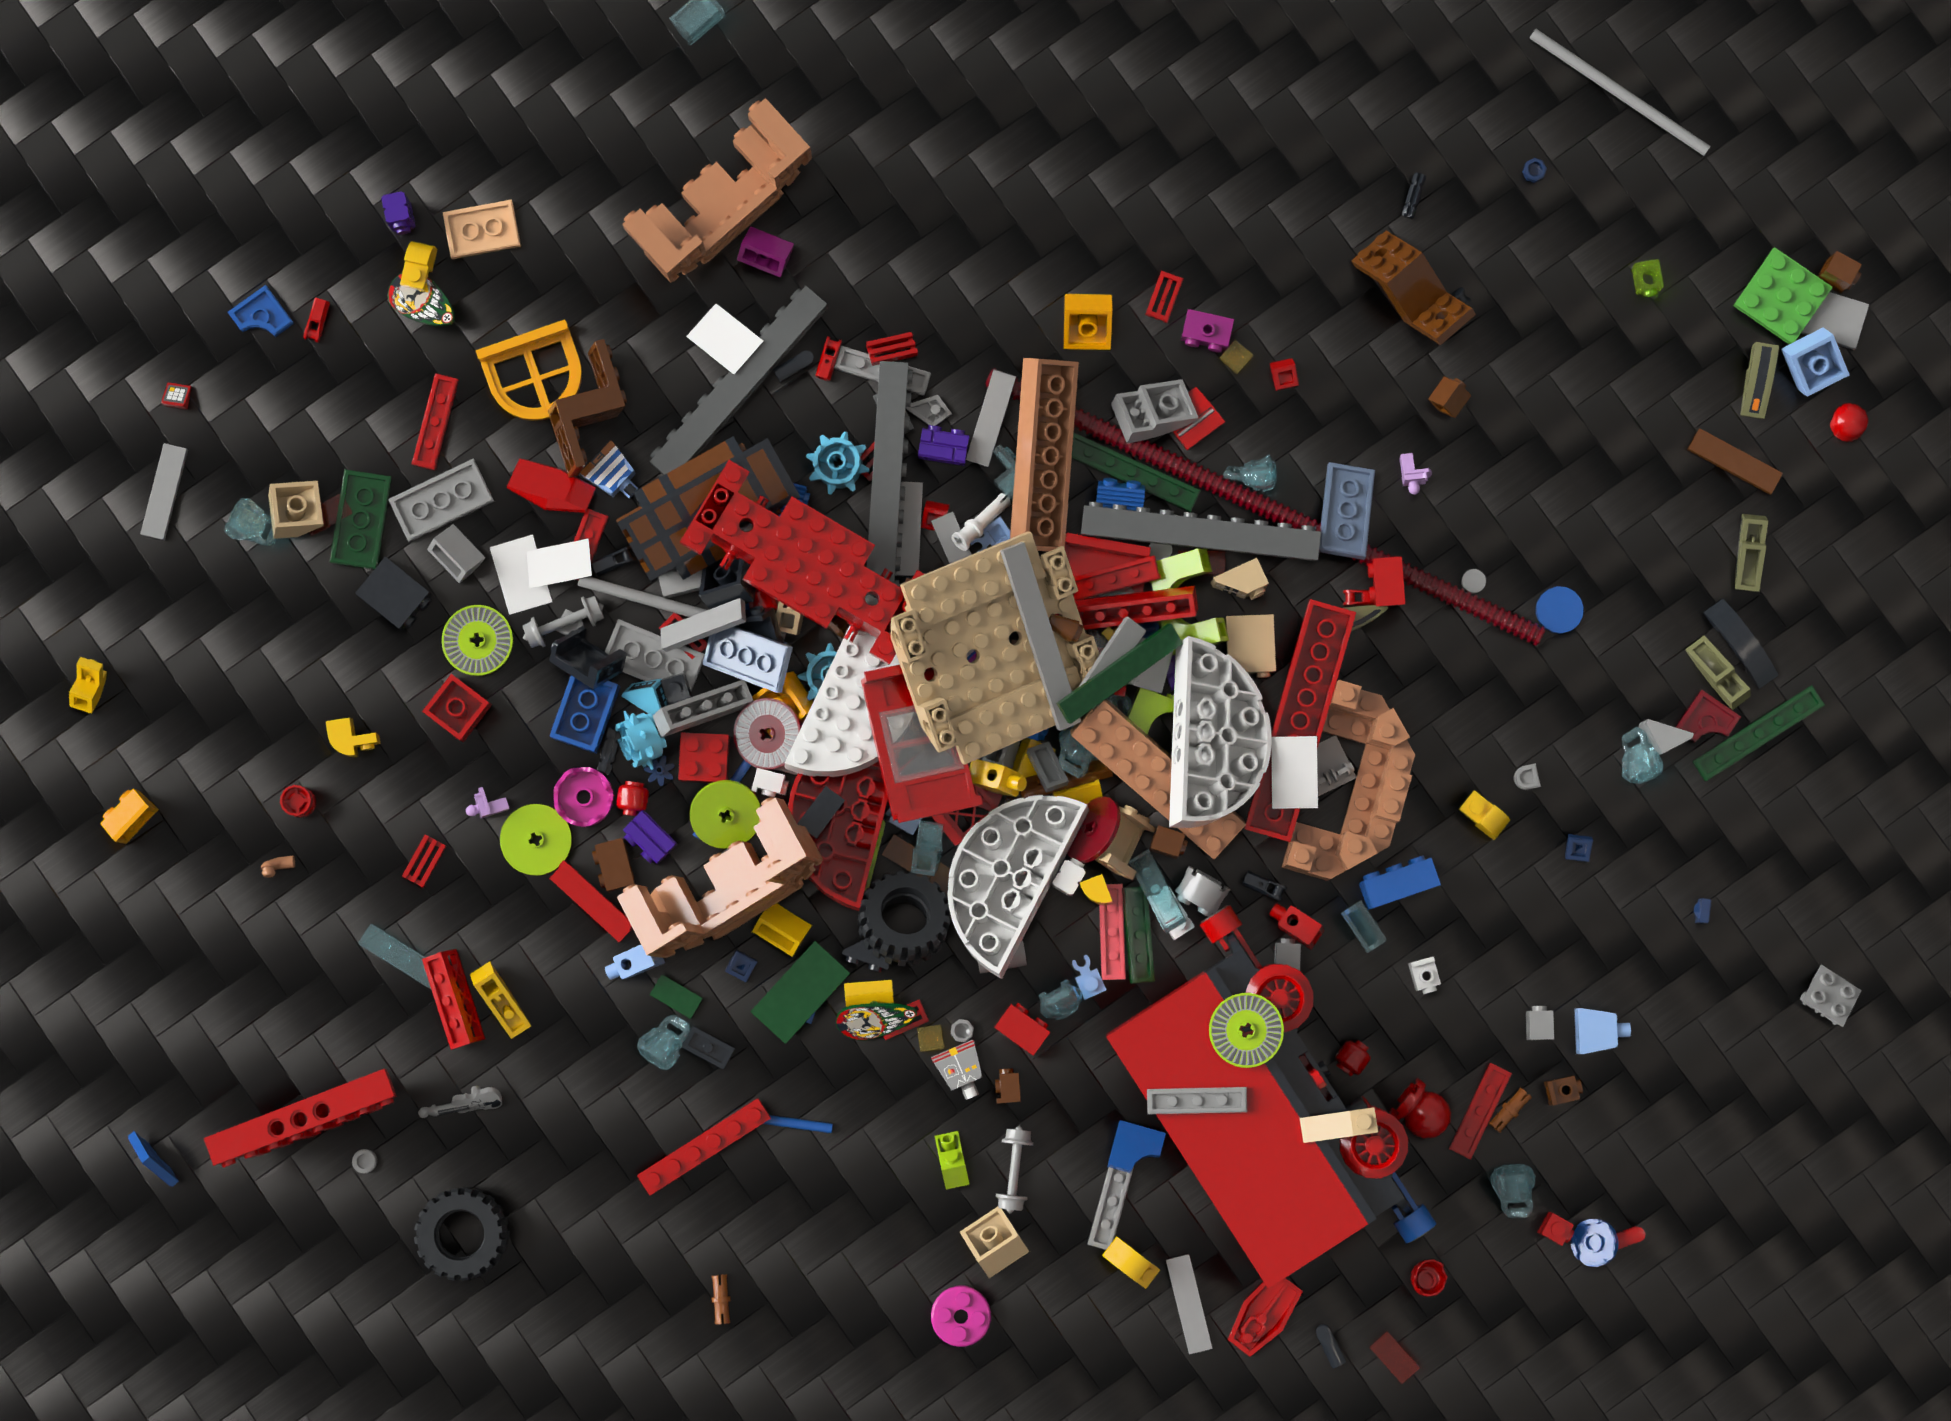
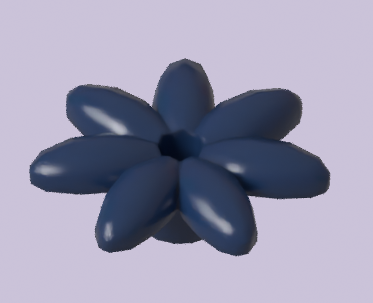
(664, 771)

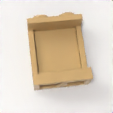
(1252, 643)
(1121, 849)

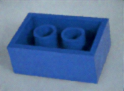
(584, 714)
(1399, 882)

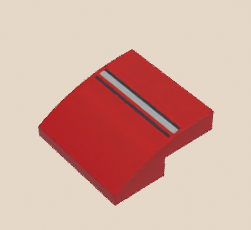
(1207, 422)

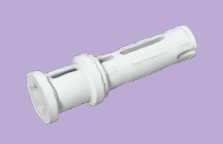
(974, 527)

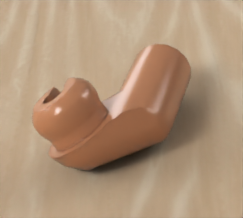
(277, 863)

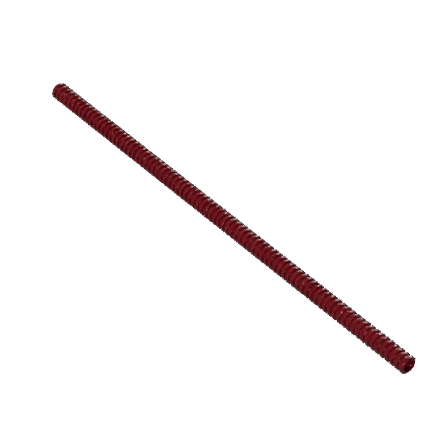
(1281, 514)

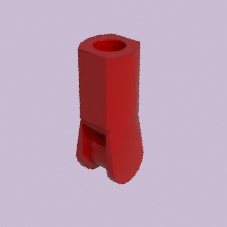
(317, 316)
(827, 362)
(1350, 598)
(1630, 1236)

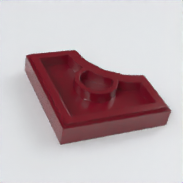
(1708, 716)

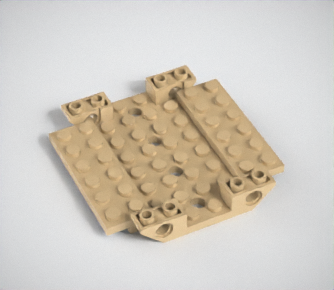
(974, 607)

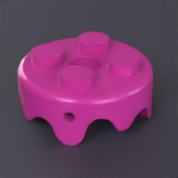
(566, 795)
(962, 1298)

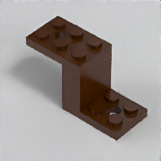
(1413, 287)
(587, 407)

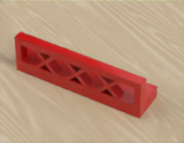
(592, 901)
(450, 998)

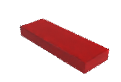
(592, 528)

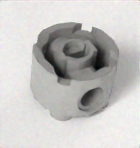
(1202, 891)

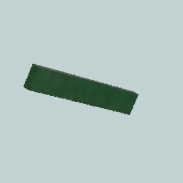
(1127, 469)
(1119, 673)
(1758, 733)

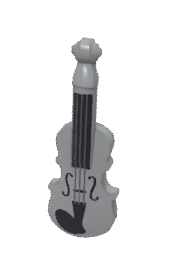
(478, 1099)

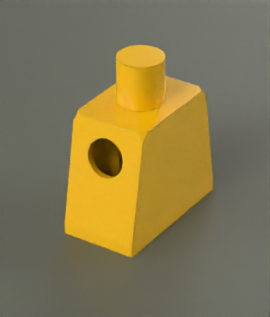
(1005, 782)

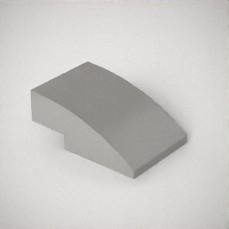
(1154, 410)

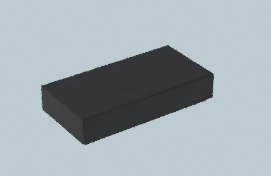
(821, 812)

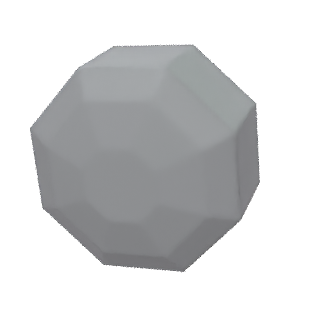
(962, 1030)

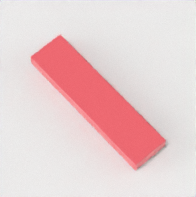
(1112, 935)

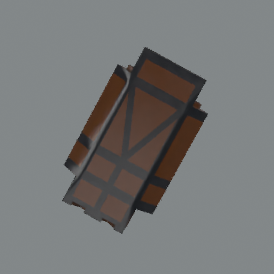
(676, 497)

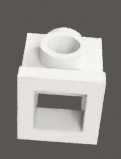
(770, 783)
(1417, 969)

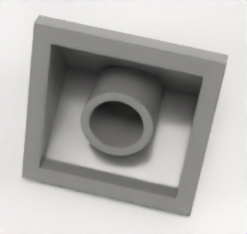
(1664, 736)

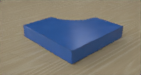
(262, 312)
(1133, 1144)
(151, 1159)

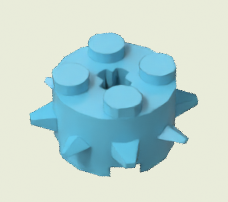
(831, 451)
(817, 669)
(640, 739)

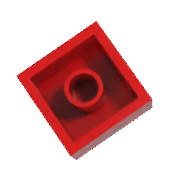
(1387, 581)
(457, 708)
(703, 757)
(1022, 1029)

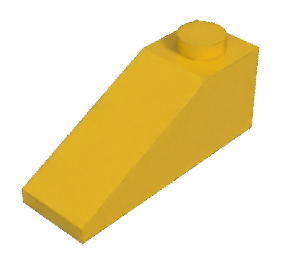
(500, 999)

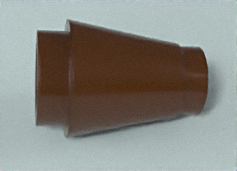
(1066, 628)

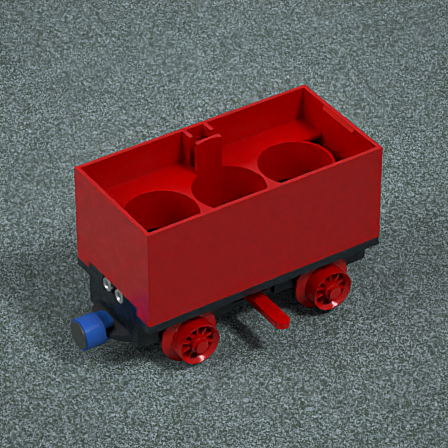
(1271, 1188)

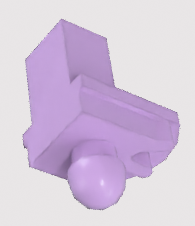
(1413, 477)
(486, 808)

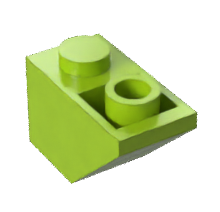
(951, 1160)

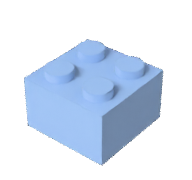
(1815, 361)

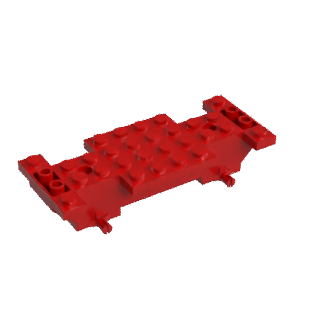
(799, 559)

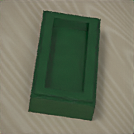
(676, 996)

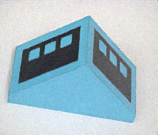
(647, 695)

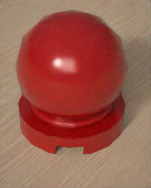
(1423, 1112)

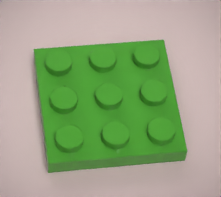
(1782, 296)

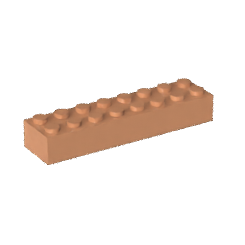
(1044, 451)
(1146, 770)

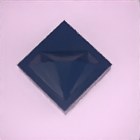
(1578, 848)
(1702, 911)
(741, 965)

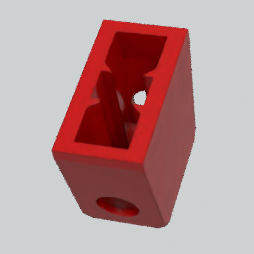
(1305, 932)

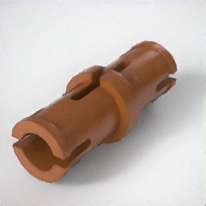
(1510, 1110)
(721, 1299)

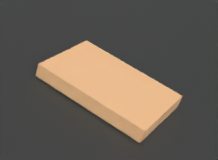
(481, 229)

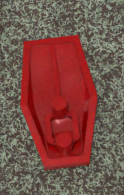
(550, 487)
(1264, 1315)

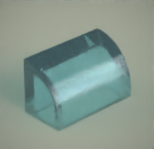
(697, 18)
(1364, 926)

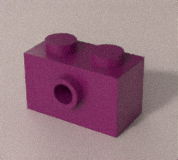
(765, 251)
(1207, 330)

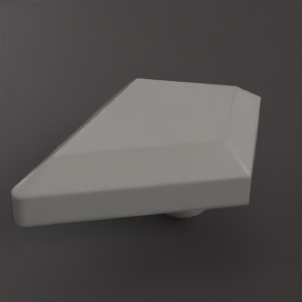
(930, 410)

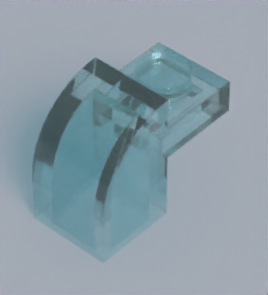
(1005, 481)
(928, 848)

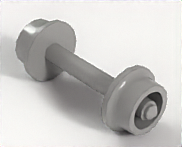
(534, 633)
(1011, 1200)

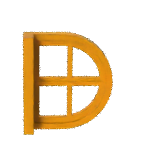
(525, 345)

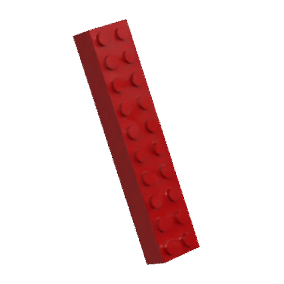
(1303, 703)

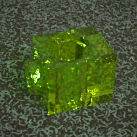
(1651, 268)

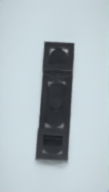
(1742, 643)

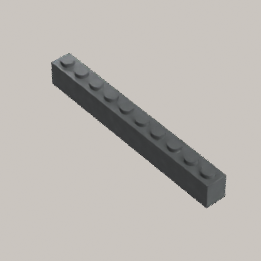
(734, 389)
(889, 467)
(1200, 532)

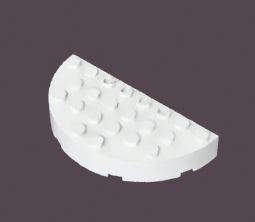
(837, 729)
(1217, 736)
(1006, 872)

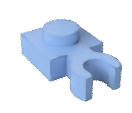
(994, 533)
(1089, 981)

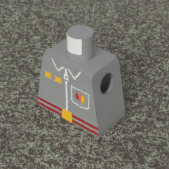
(960, 1068)

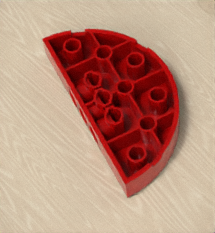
(851, 834)
(302, 1119)

